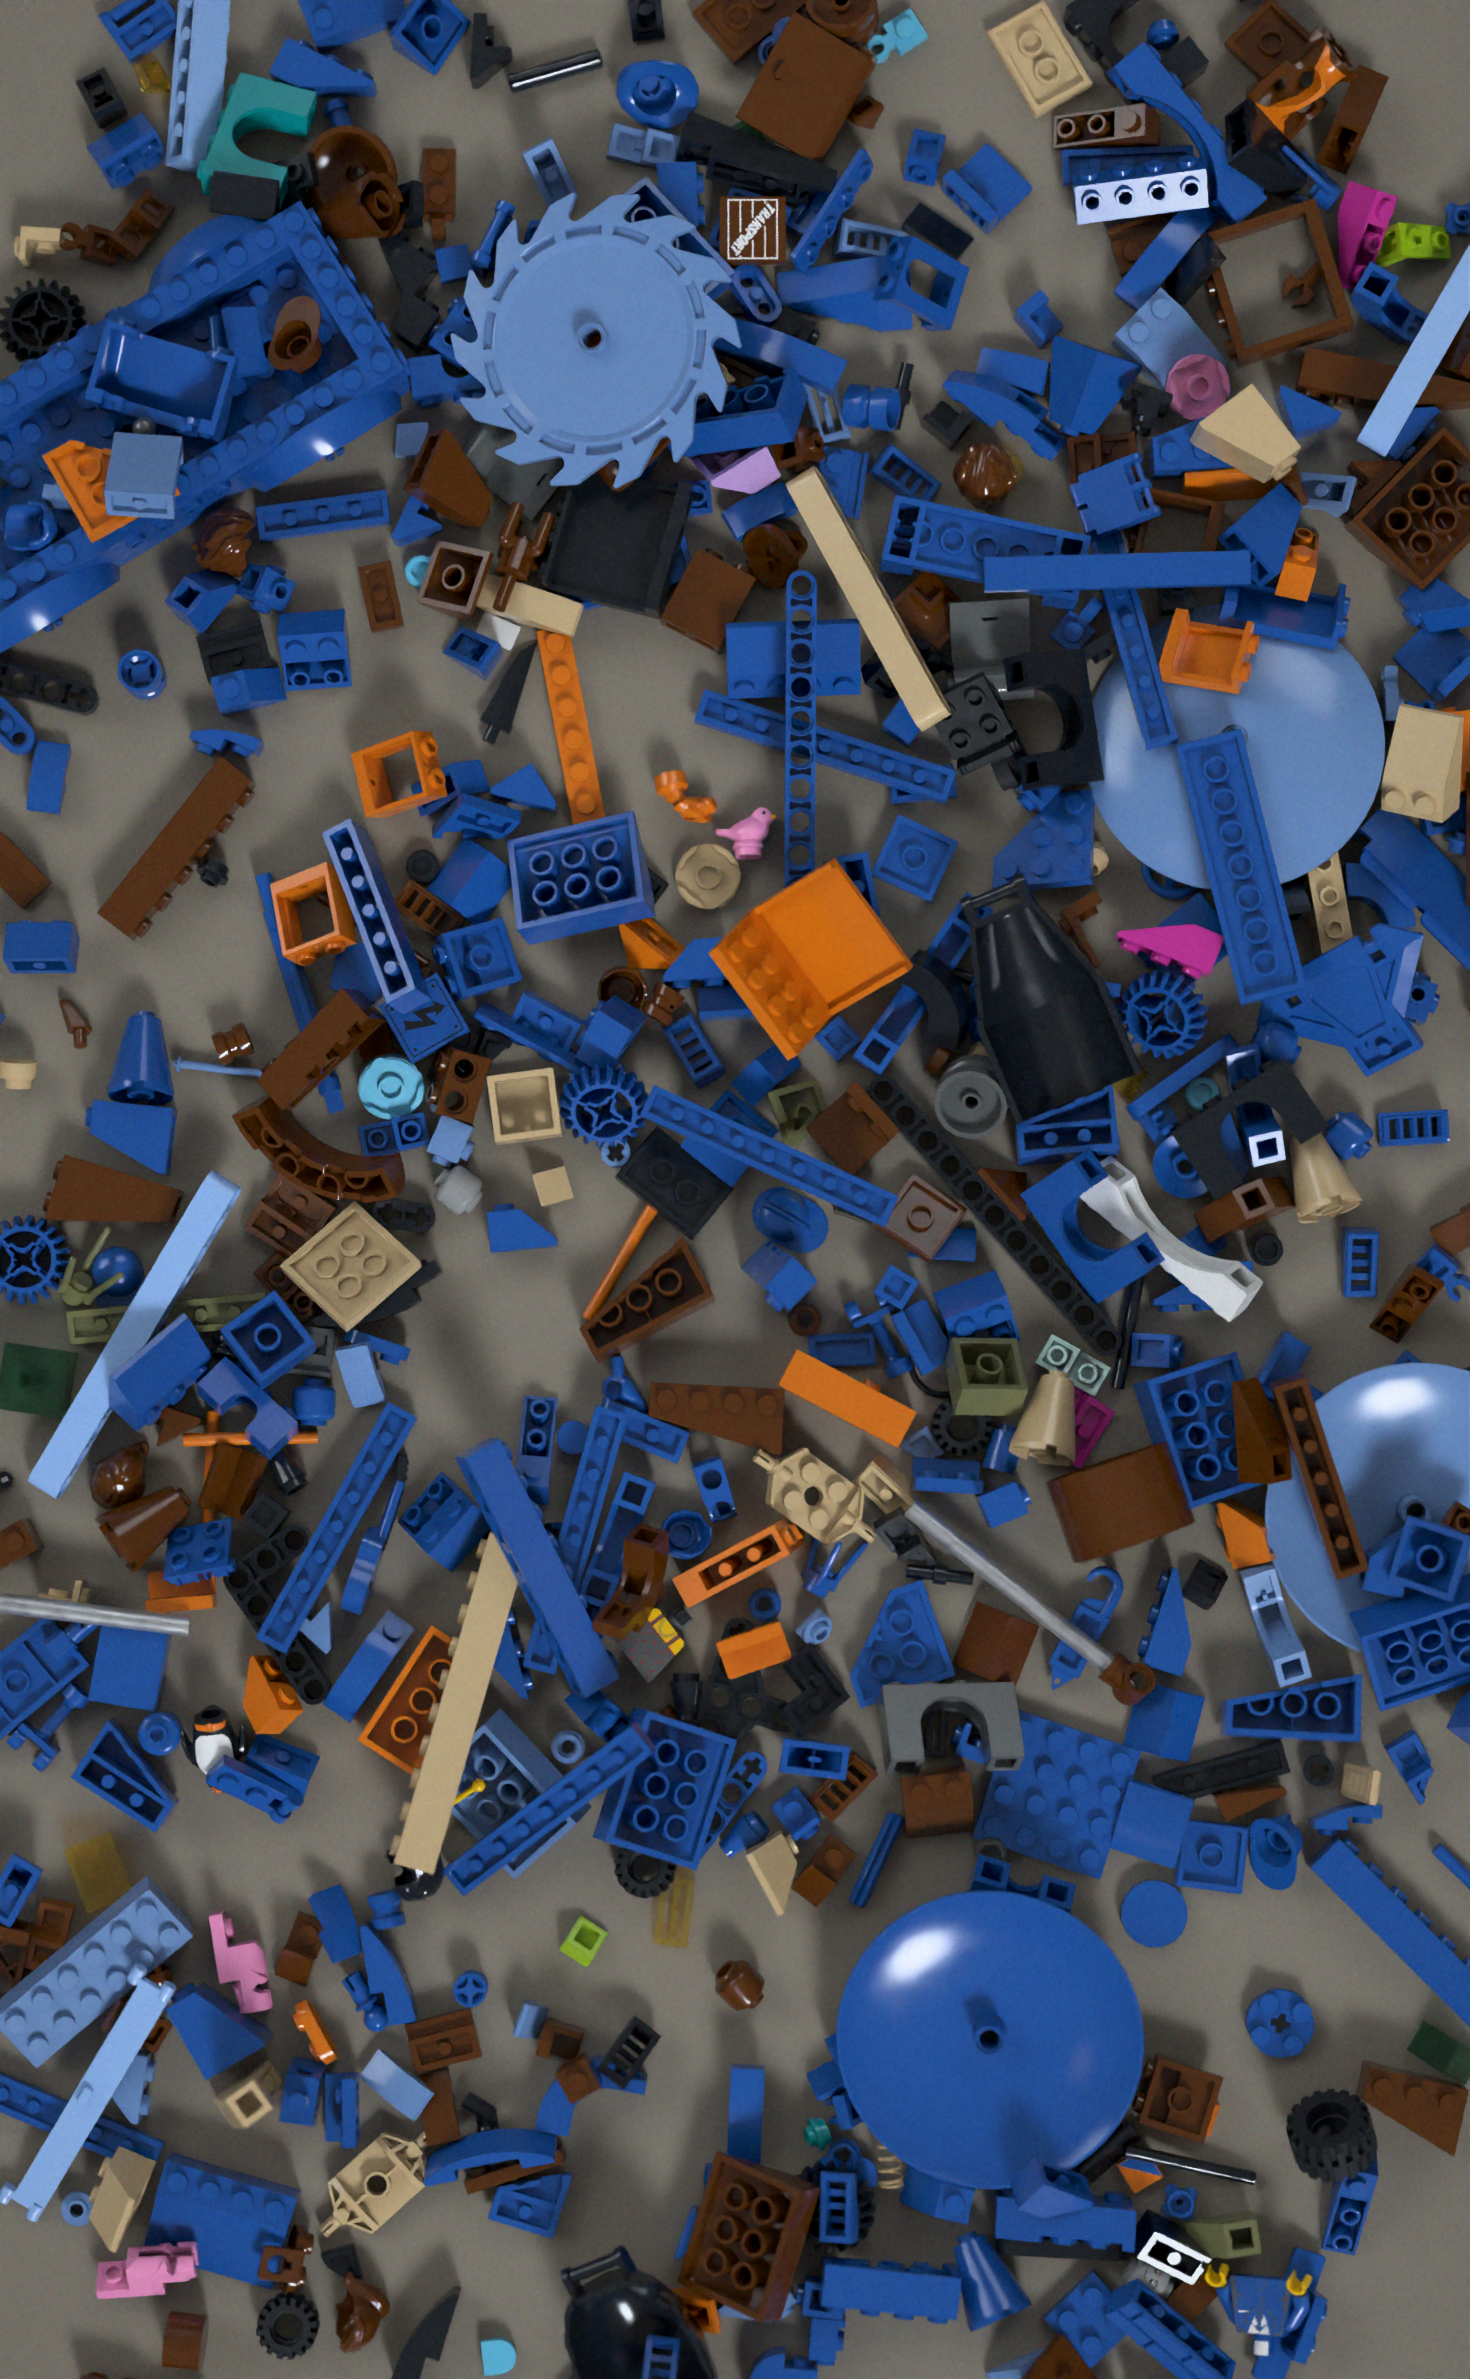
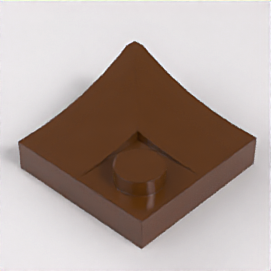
(926, 607)

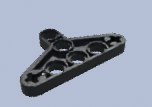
(731, 1718)

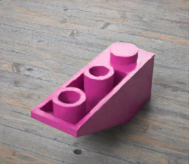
(1361, 229)
(1182, 945)

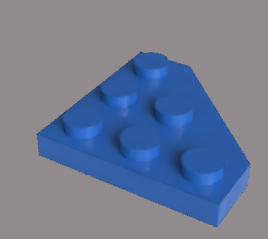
(1053, 846)
(901, 1645)

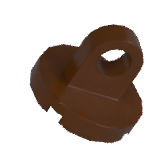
(773, 554)

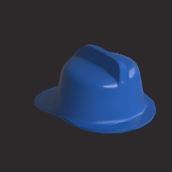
(790, 1220)
(1275, 1850)

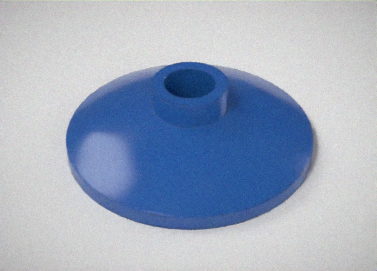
(1169, 1176)

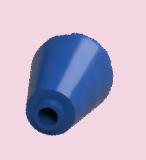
(142, 1063)
(986, 2282)

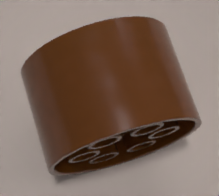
(1120, 1502)

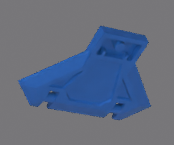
(1357, 998)

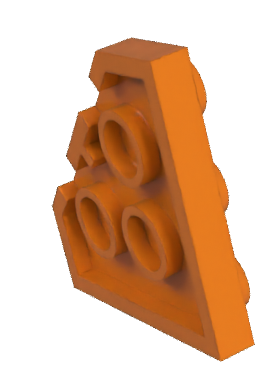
(82, 478)

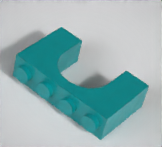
(252, 106)

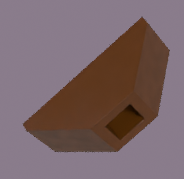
(1244, 1208)
(1406, 1302)

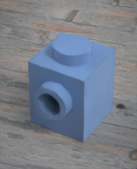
(451, 1142)

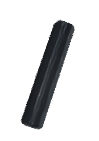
(555, 70)

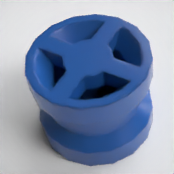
(466, 1992)

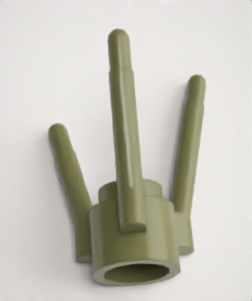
(77, 1286)

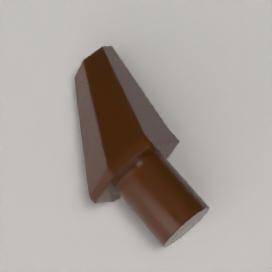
(75, 1023)

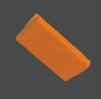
(171, 1598)
(753, 1649)

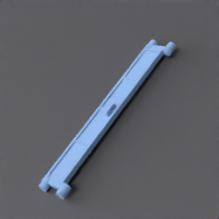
(91, 2095)

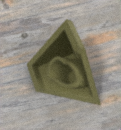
(795, 1109)

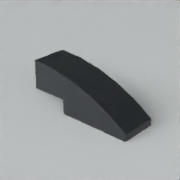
(427, 2337)

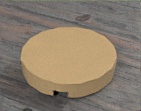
(707, 876)

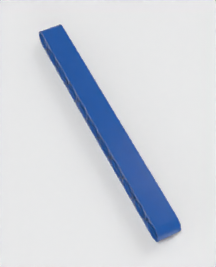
(804, 737)

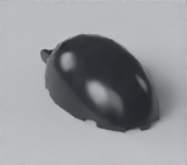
(615, 2313)

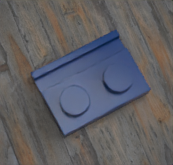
(845, 476)

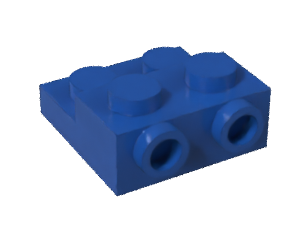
(476, 959)

